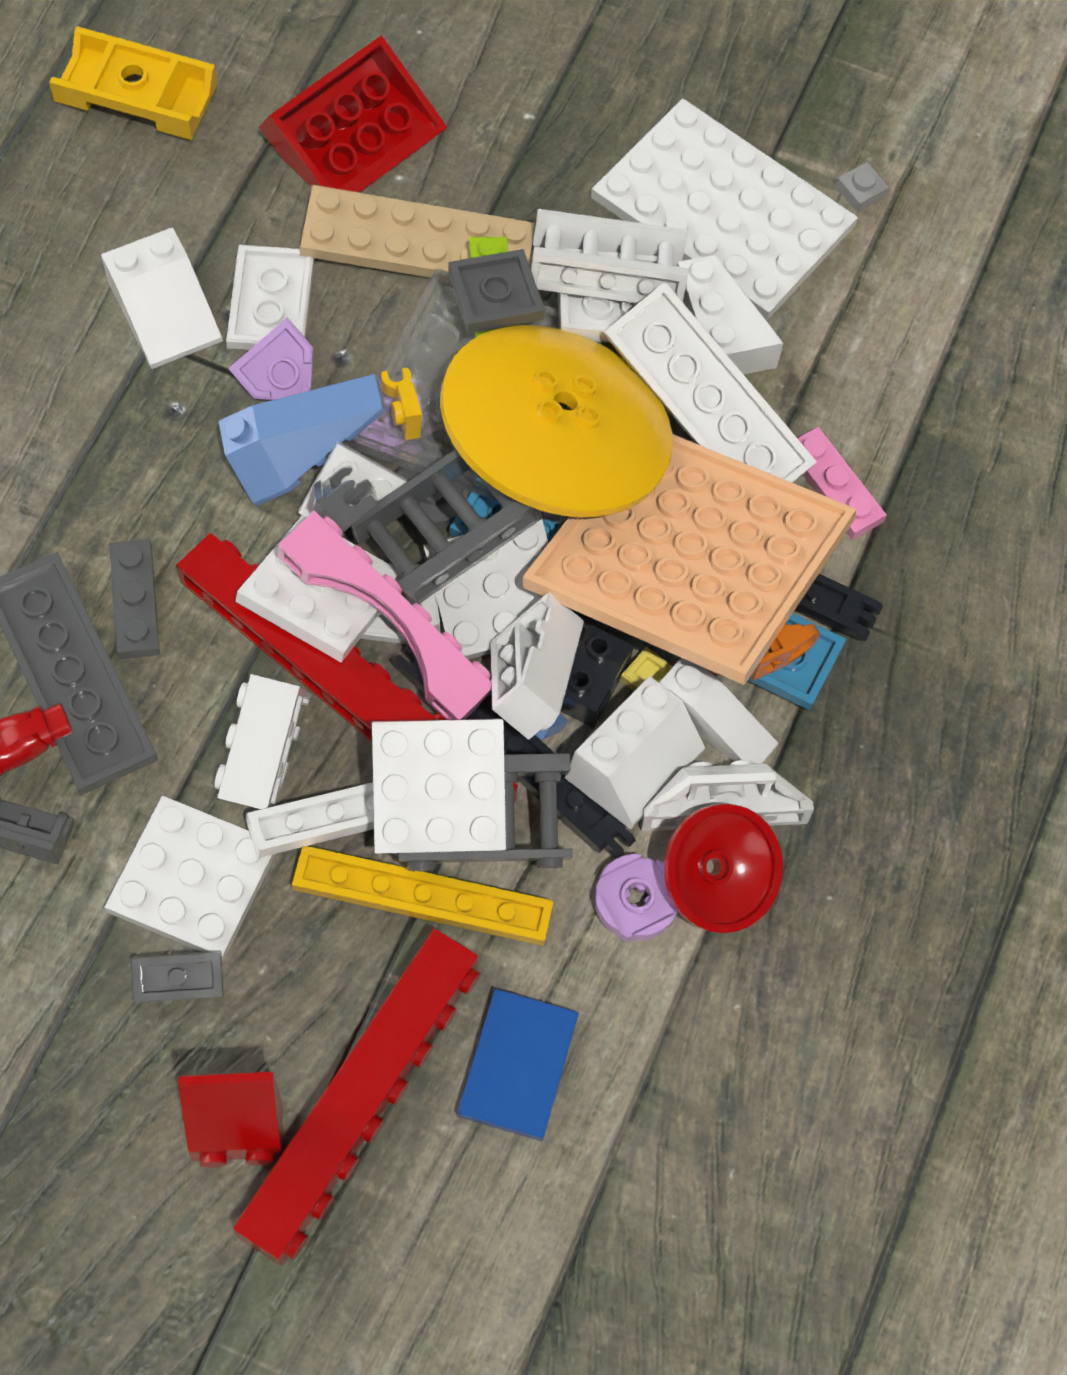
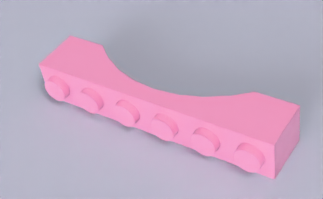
(327, 560)

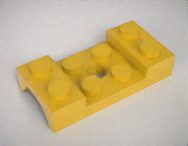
(171, 89)

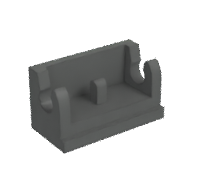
(343, 501)
(34, 832)

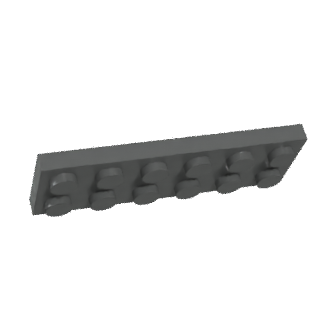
(71, 667)

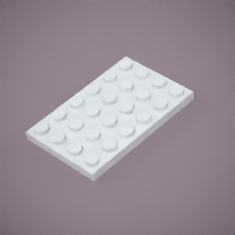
(732, 201)

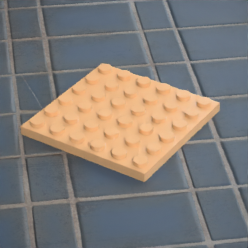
(700, 562)

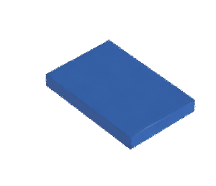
(518, 1065)

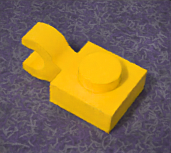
(406, 408)

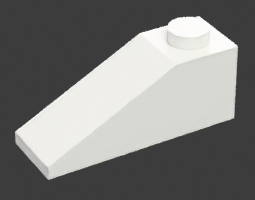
(719, 714)

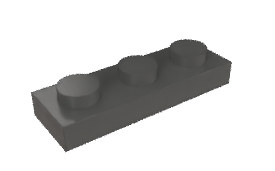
(134, 599)

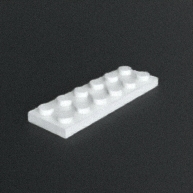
(704, 386)

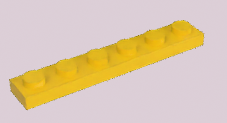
(423, 895)

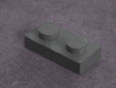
(177, 976)

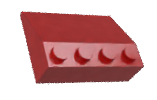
(354, 121)

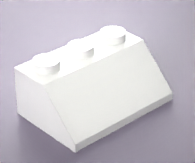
(636, 752)

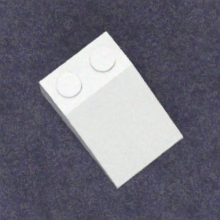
(161, 297)

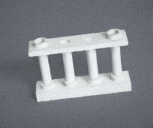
(602, 275)

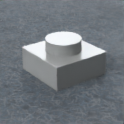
(862, 186)

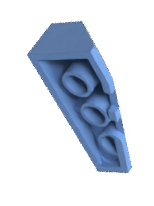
(287, 436)

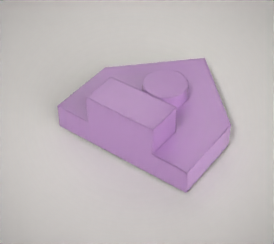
(277, 364)

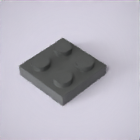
(496, 291)

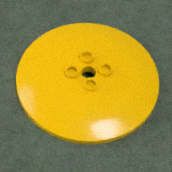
(516, 436)

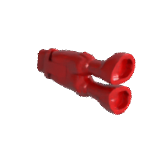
(30, 734)

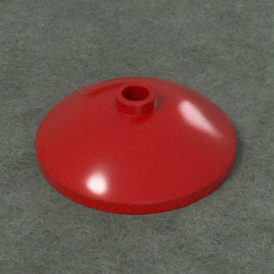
(744, 871)

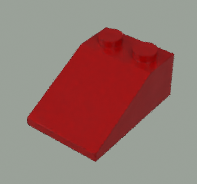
(232, 1118)

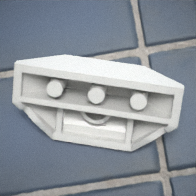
(739, 784)

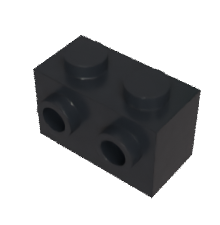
(595, 674)

